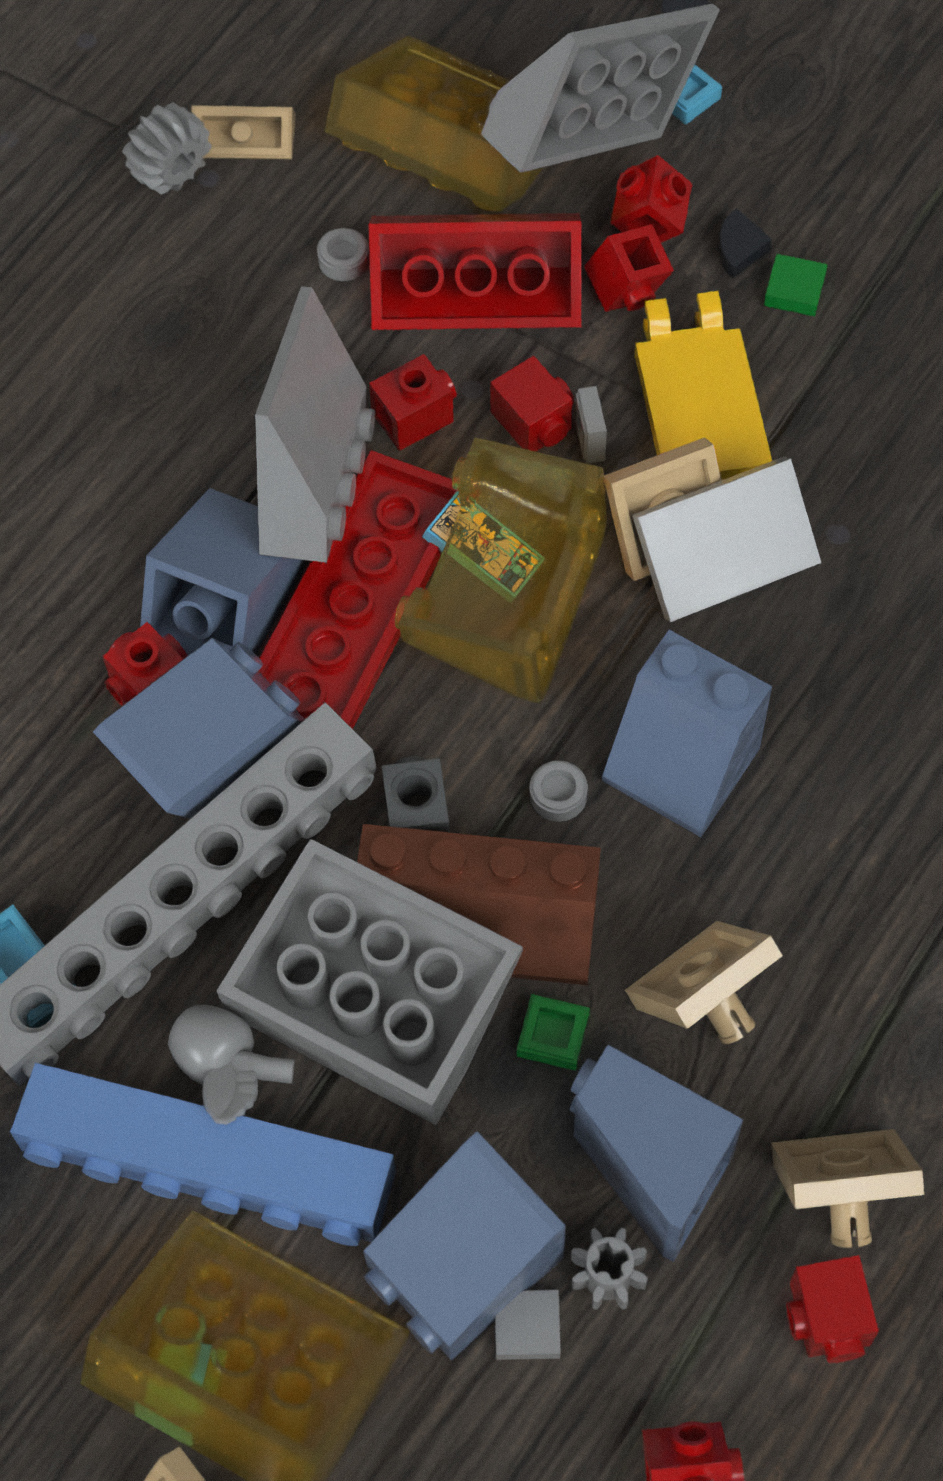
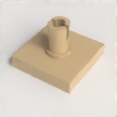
(652, 484)
(704, 980)
(845, 1175)

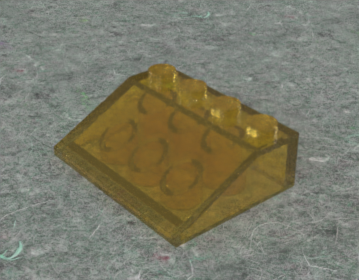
(427, 117)
(284, 1364)

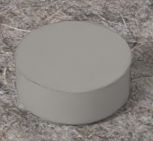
(343, 254)
(558, 791)

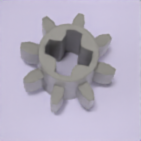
(617, 1253)

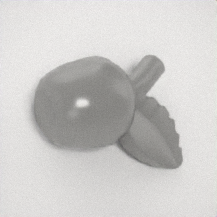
(217, 1052)

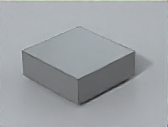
(590, 424)
(529, 1326)

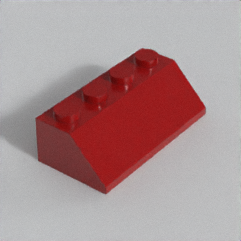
(475, 271)

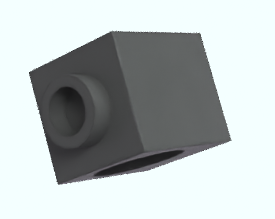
(411, 777)

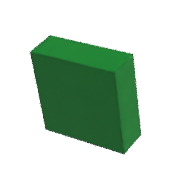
(795, 285)
(553, 1032)

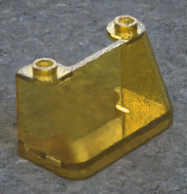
(510, 567)

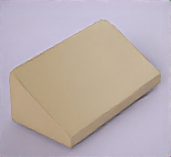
(248, 131)

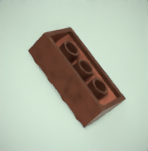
(515, 887)

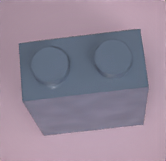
(211, 579)
(200, 726)
(687, 733)
(652, 1143)
(464, 1248)

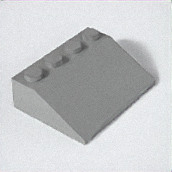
(598, 89)
(309, 437)
(371, 980)

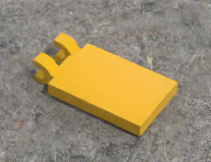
(701, 386)

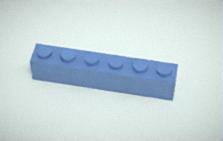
(182, 1149)

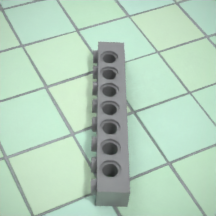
(93, 938)

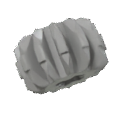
(167, 148)

